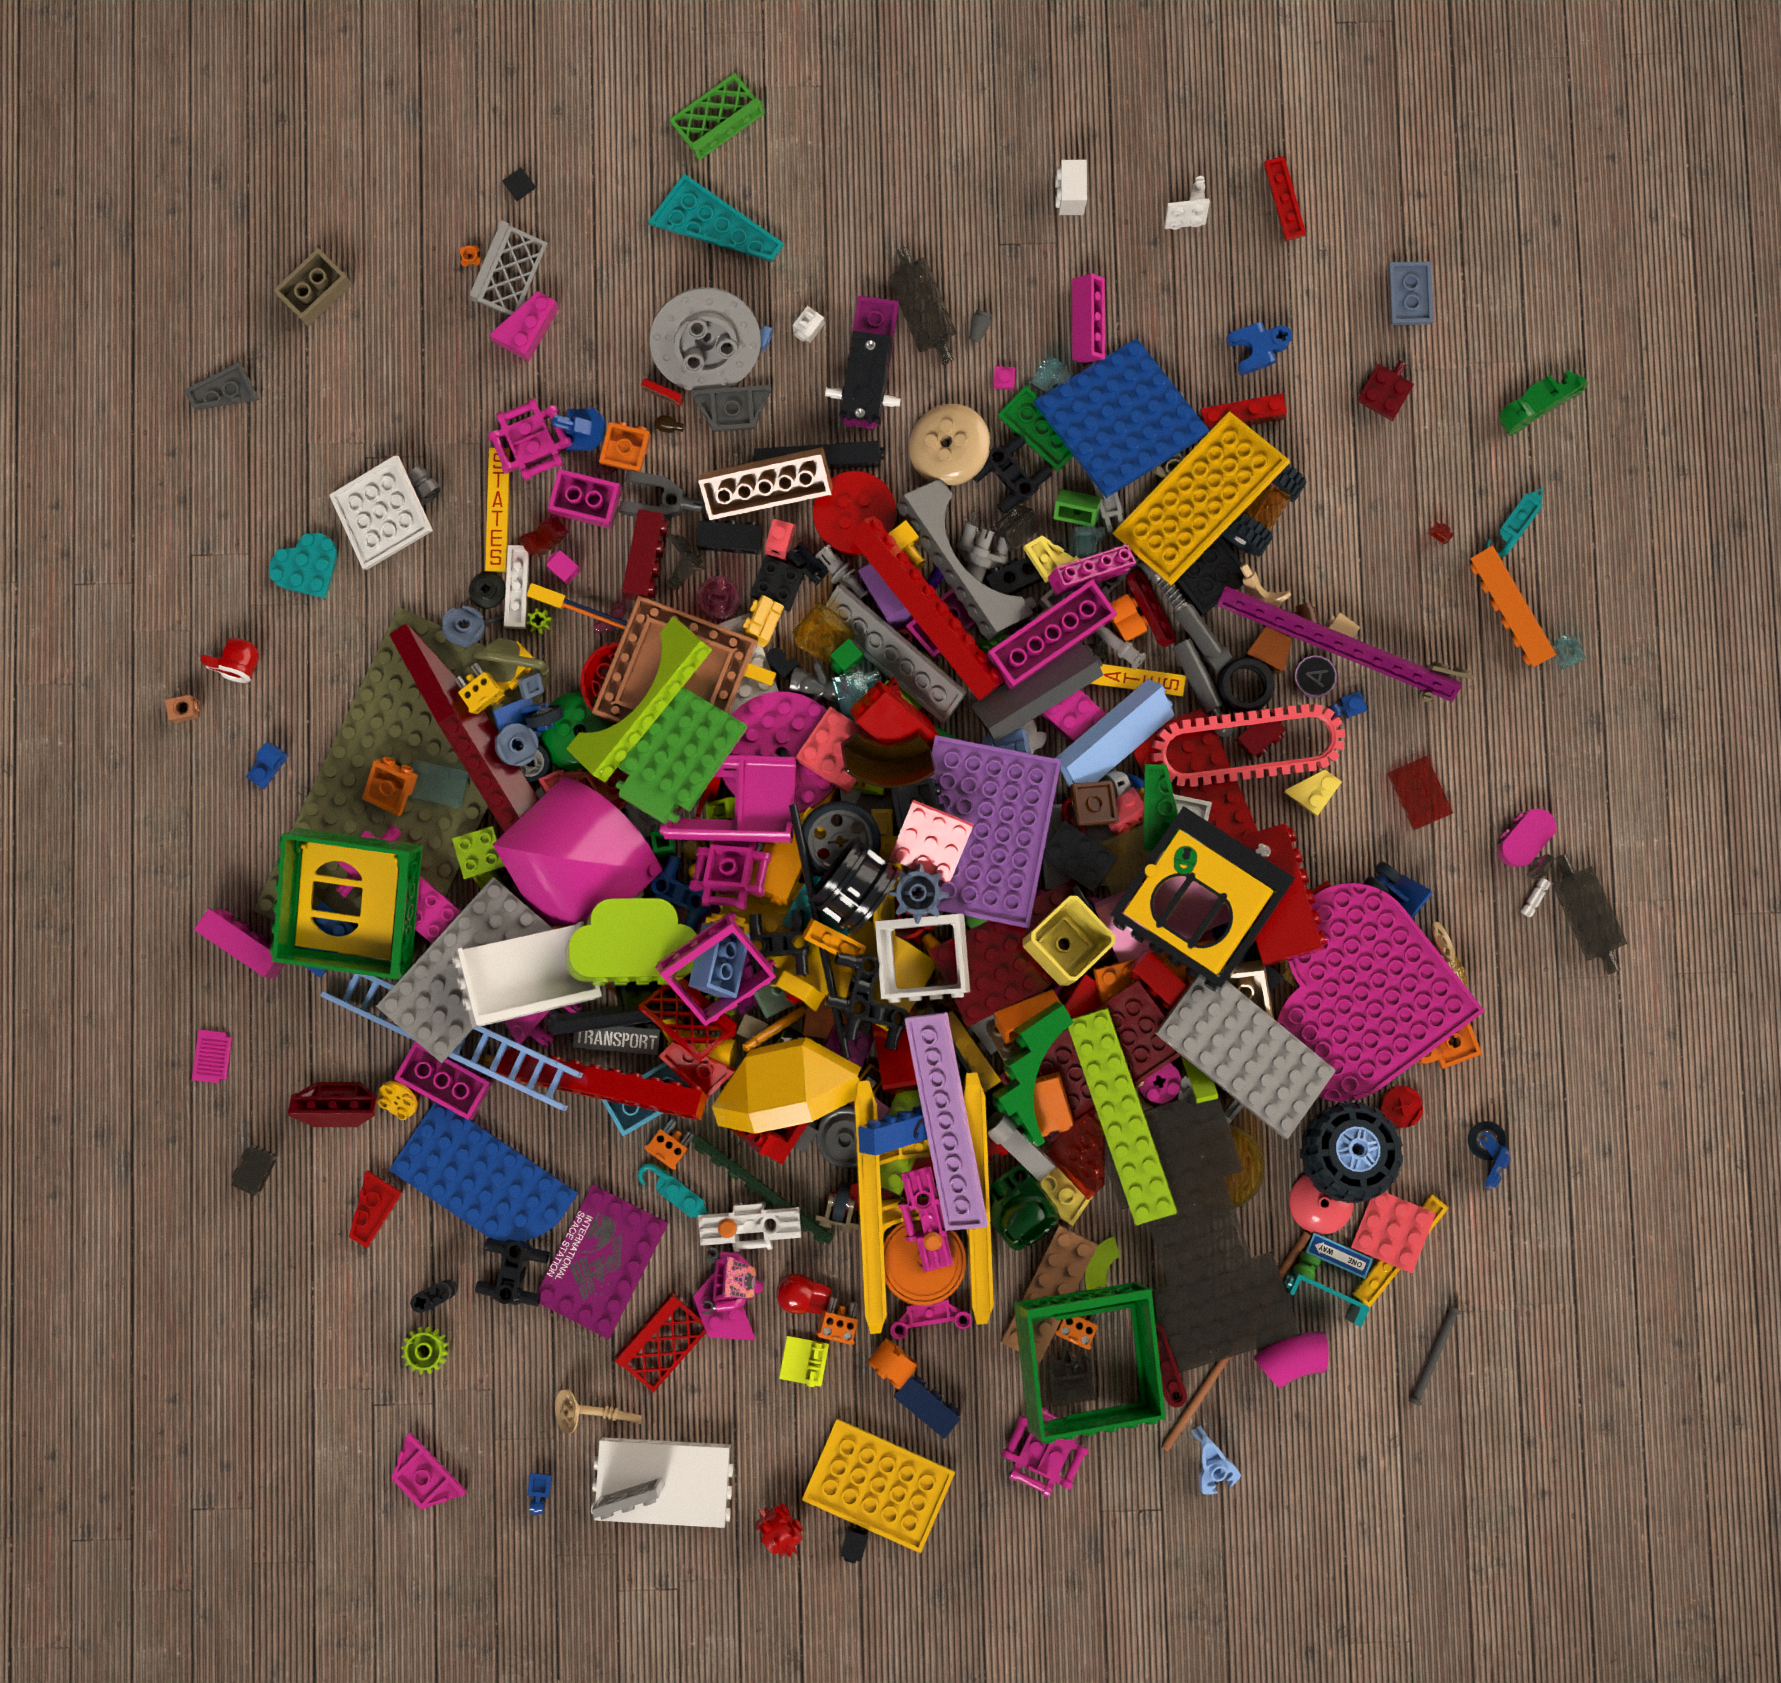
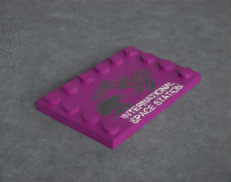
(601, 1261)

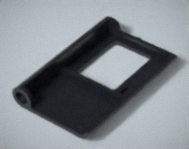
(623, 1014)

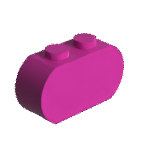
(1526, 837)

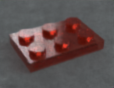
(1420, 793)

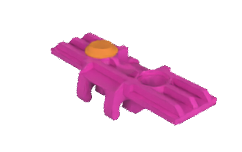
(932, 1238)

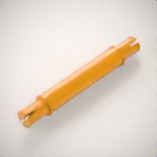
(773, 1029)

